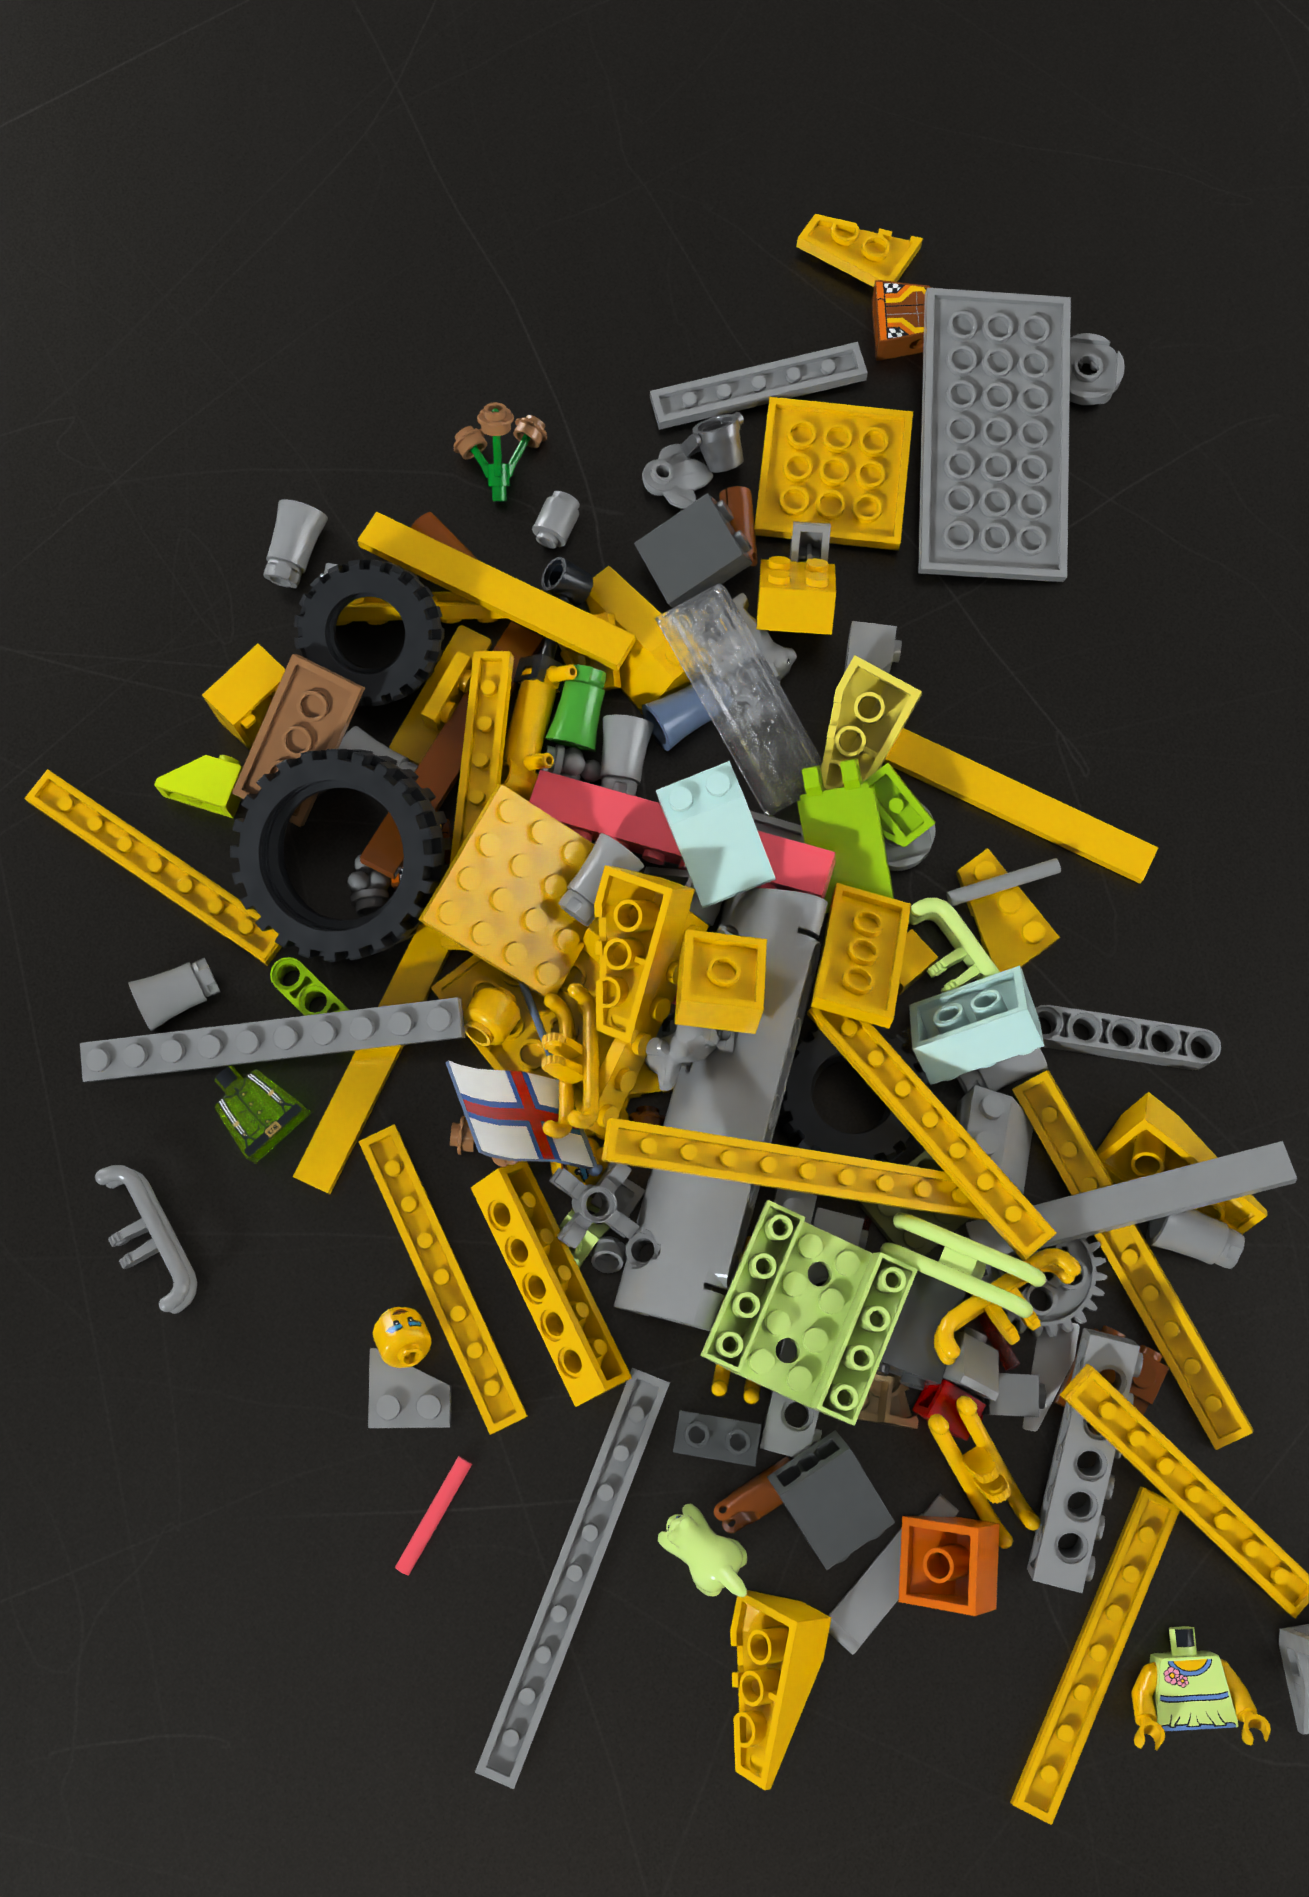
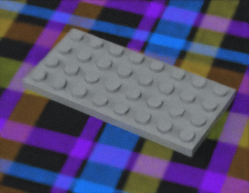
(995, 435)

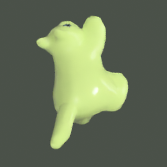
(710, 1557)

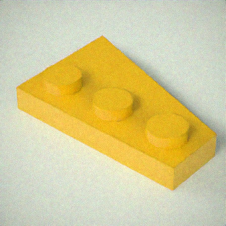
(858, 251)
(1006, 920)

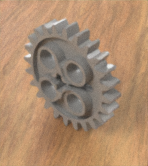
(1063, 1299)

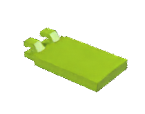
(849, 825)

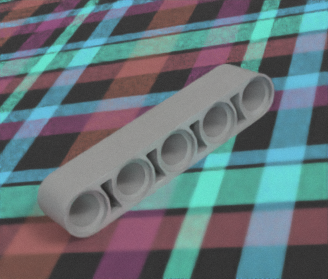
(1139, 1038)

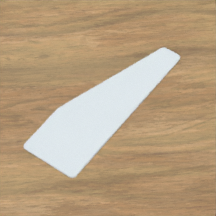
(1052, 1362)

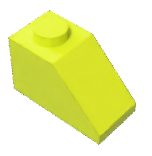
(204, 784)

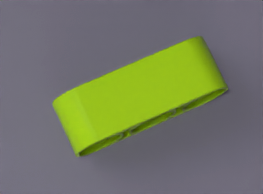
(305, 989)

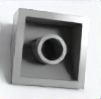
(999, 1129)

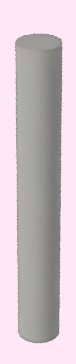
(1003, 882)

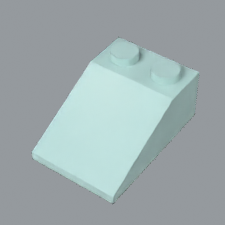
(715, 834)

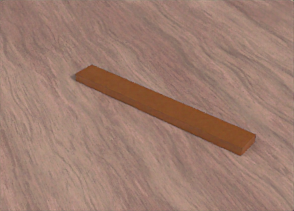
(442, 761)

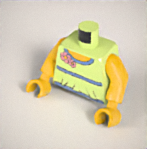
(1191, 1693)

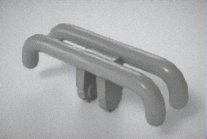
(163, 1236)

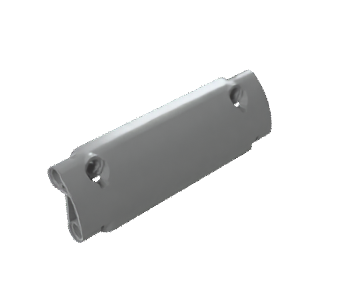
(705, 1221)

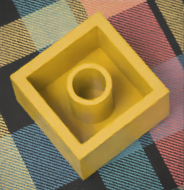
(796, 596)

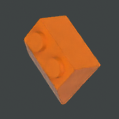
(949, 1564)

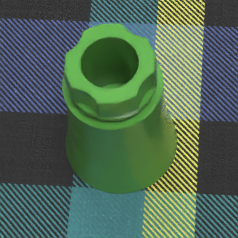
(579, 710)

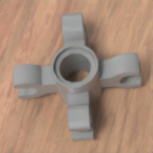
(576, 1228)

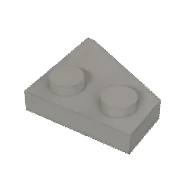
(406, 1397)

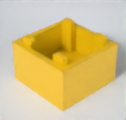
(245, 694)
(721, 981)

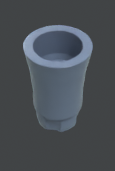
(675, 716)

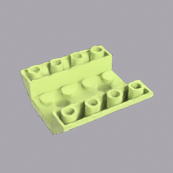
(835, 1326)

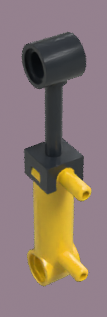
(539, 682)

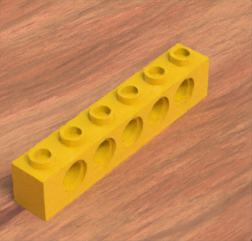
(550, 1282)

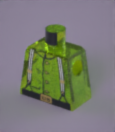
(256, 1111)

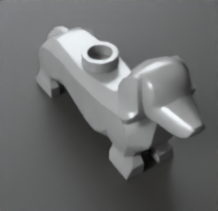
(684, 1047)

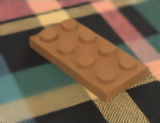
(304, 716)

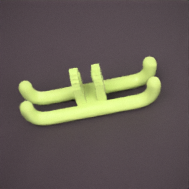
(961, 938)
(964, 1263)

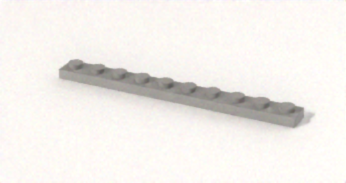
(273, 1039)
(572, 1579)

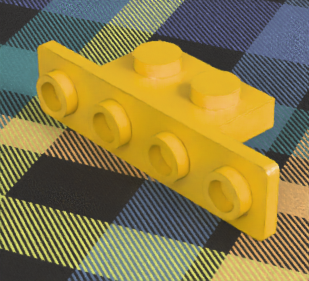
(439, 695)

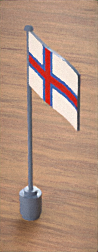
(510, 1110)

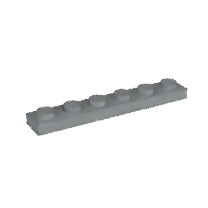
(755, 385)

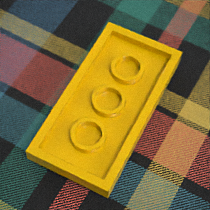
(862, 956)

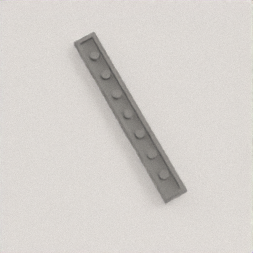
(1155, 1196)

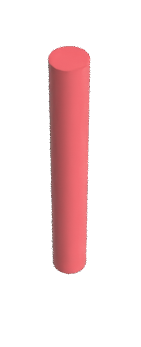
(433, 1516)

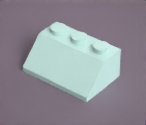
(975, 1026)

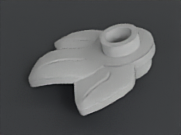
(679, 477)

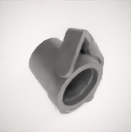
(718, 441)

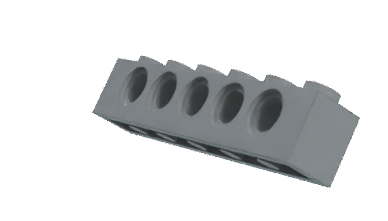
(776, 1432)
(1075, 1565)

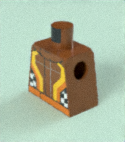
(898, 319)

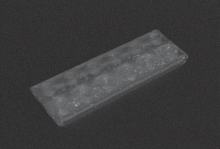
(741, 696)

